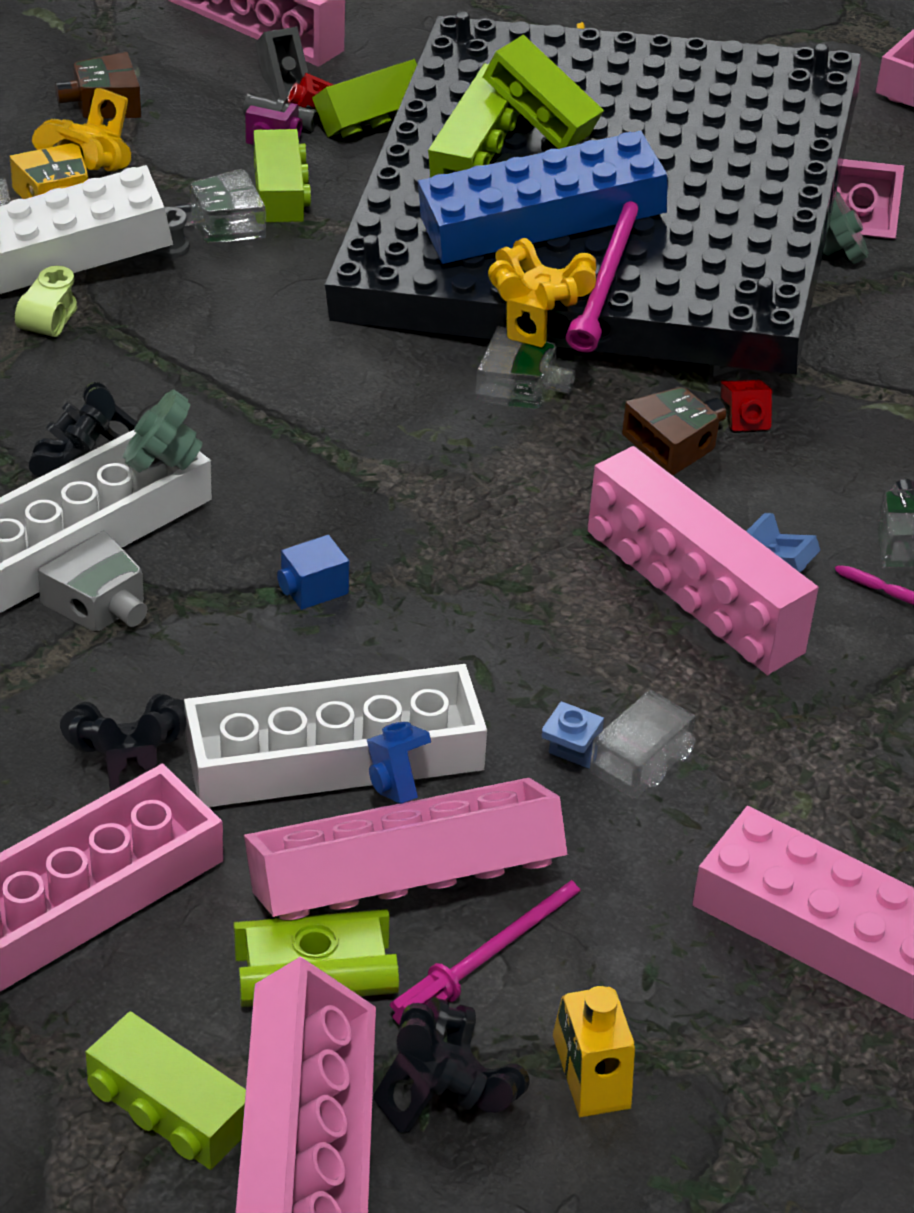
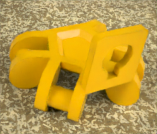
(100, 143)
(538, 286)

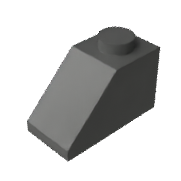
(281, 60)

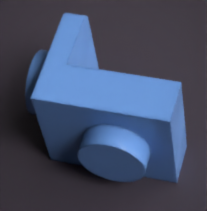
(793, 549)
(572, 733)

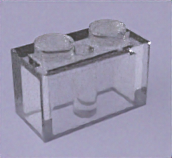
(643, 744)

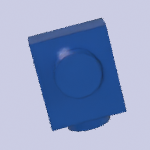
(390, 765)

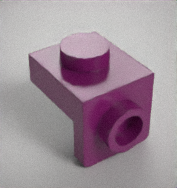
(266, 119)

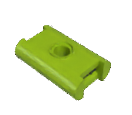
(340, 944)

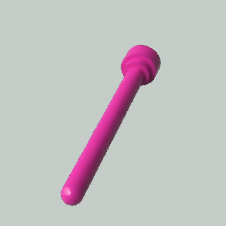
(585, 329)

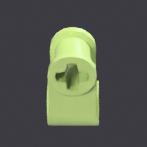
(47, 302)

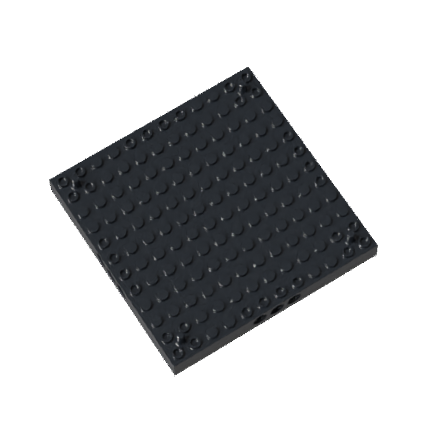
(751, 190)

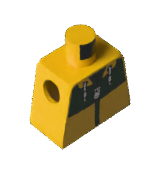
(47, 169)
(595, 1030)

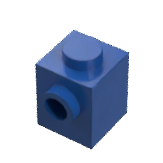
(314, 572)

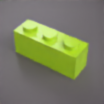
(542, 93)
(363, 100)
(281, 174)
(167, 1090)

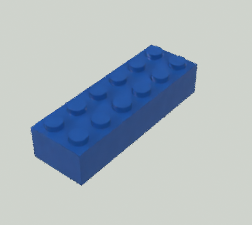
(541, 196)

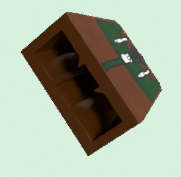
(105, 72)
(673, 427)

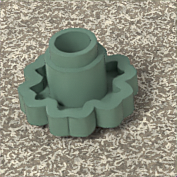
(845, 232)
(163, 436)

